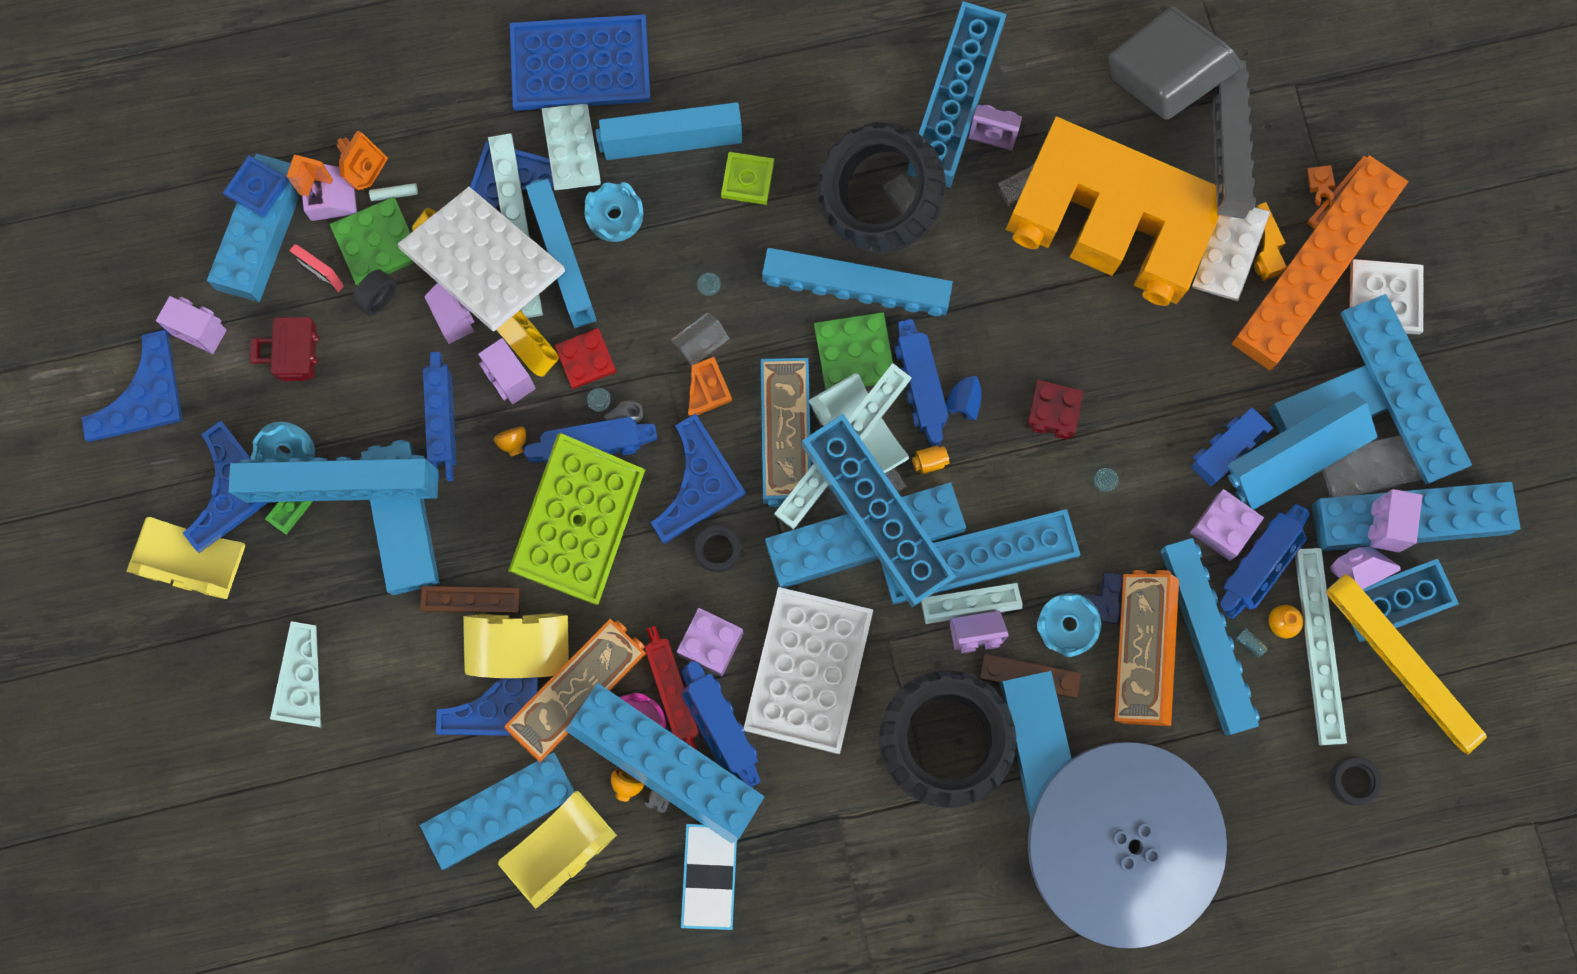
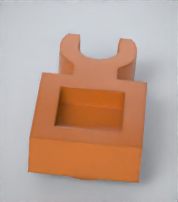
(1322, 182)

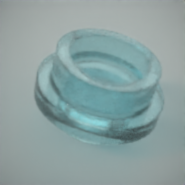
(709, 284)
(598, 399)
(1106, 480)

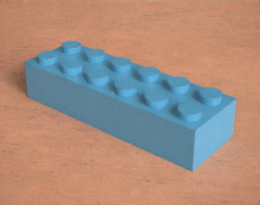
(253, 243)

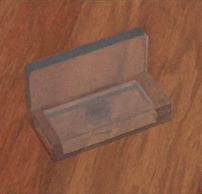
(700, 338)

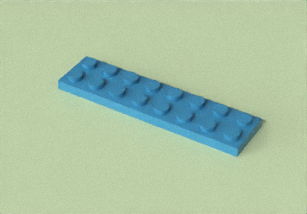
(1406, 389)
(1003, 551)

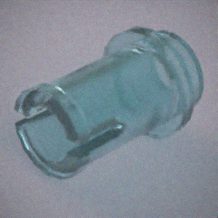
(1252, 643)

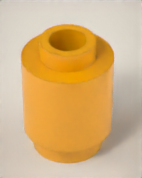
(930, 459)

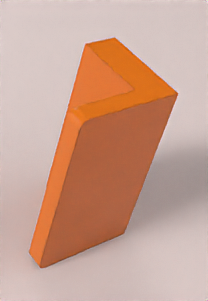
(304, 172)

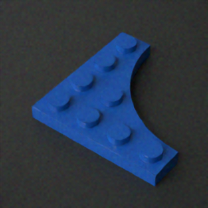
(530, 168)
(148, 400)
(706, 483)
(224, 509)
(489, 712)

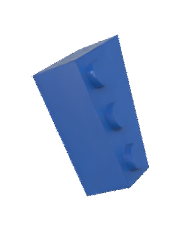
(1226, 448)

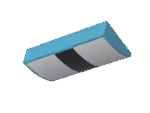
(708, 880)

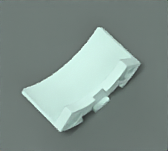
(845, 399)

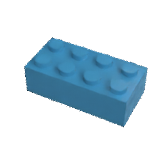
(1412, 594)

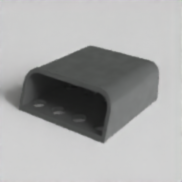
(1172, 63)

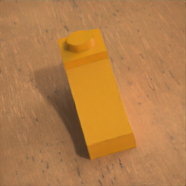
(1269, 261)

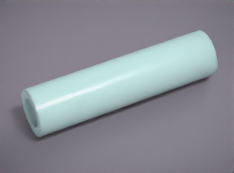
(395, 191)

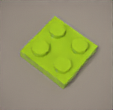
(747, 178)

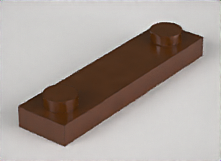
(470, 600)
(1001, 669)

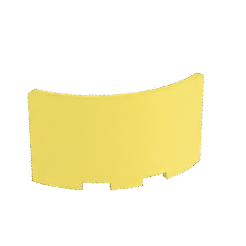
(167, 555)
(515, 647)
(557, 850)

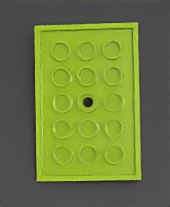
(577, 519)

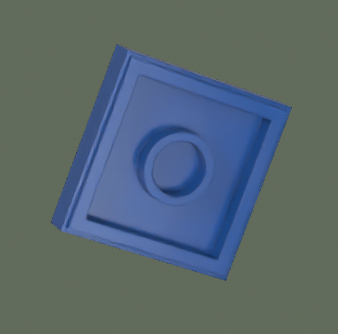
(256, 186)

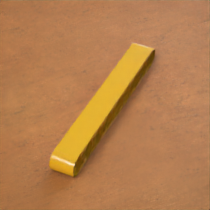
(518, 332)
(1406, 664)

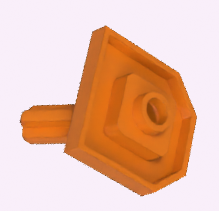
(360, 161)

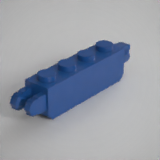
(924, 387)
(439, 415)
(608, 436)
(1265, 562)
(718, 725)

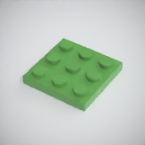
(372, 239)
(853, 347)

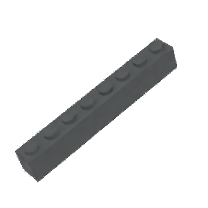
(1233, 146)

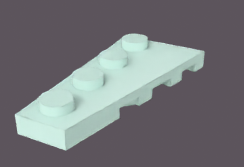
(298, 683)

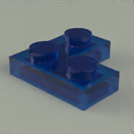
(1110, 601)

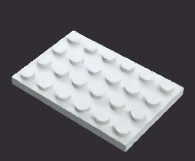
(481, 258)
(808, 670)

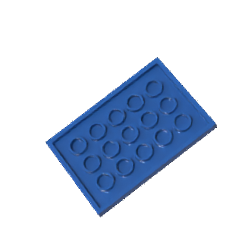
(579, 62)

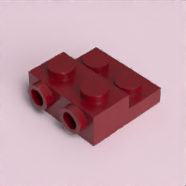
(1055, 409)

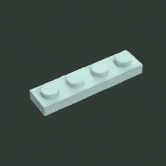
(971, 602)

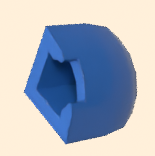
(965, 398)

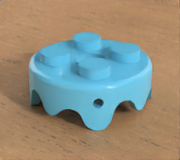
(611, 197)
(282, 433)
(1067, 641)

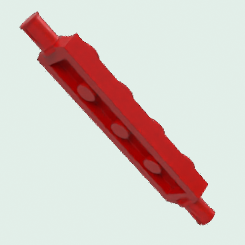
(670, 687)

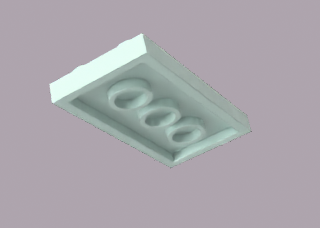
(571, 146)

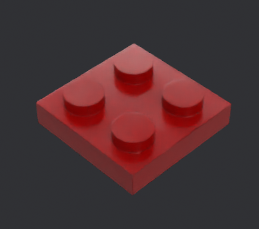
(585, 358)

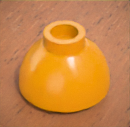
(511, 440)
(1285, 621)
(625, 785)

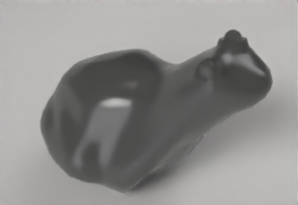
(626, 409)

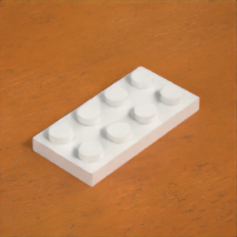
(1230, 254)

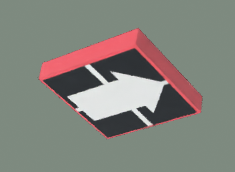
(316, 267)

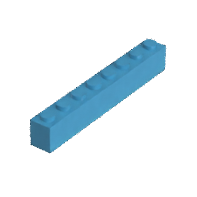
(857, 282)
(1210, 638)

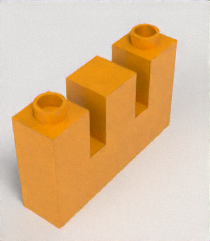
(1123, 195)

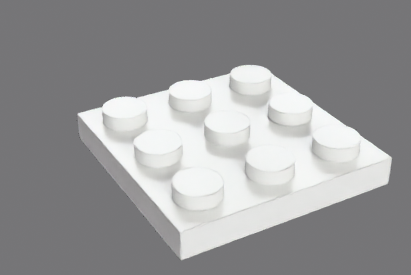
(1398, 281)

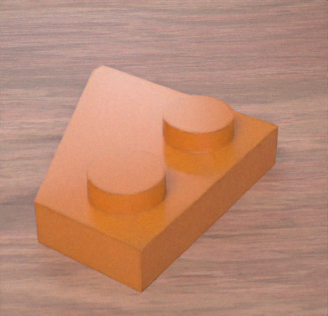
(707, 388)

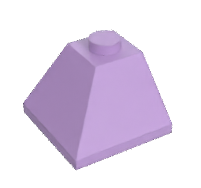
(1364, 566)

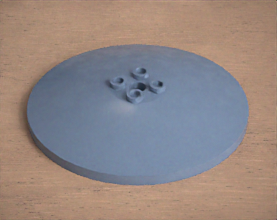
(1084, 834)

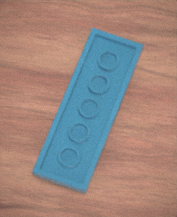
(497, 811)

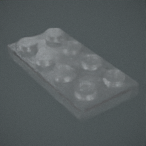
(1372, 469)

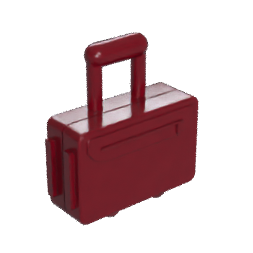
(292, 348)

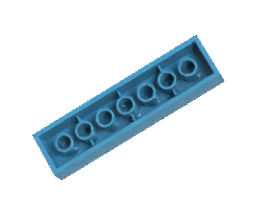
(960, 84)
(333, 479)
(878, 510)
(1444, 515)
(839, 544)
(665, 763)

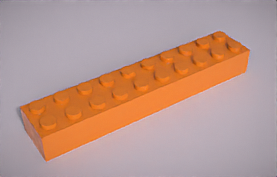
(1319, 263)

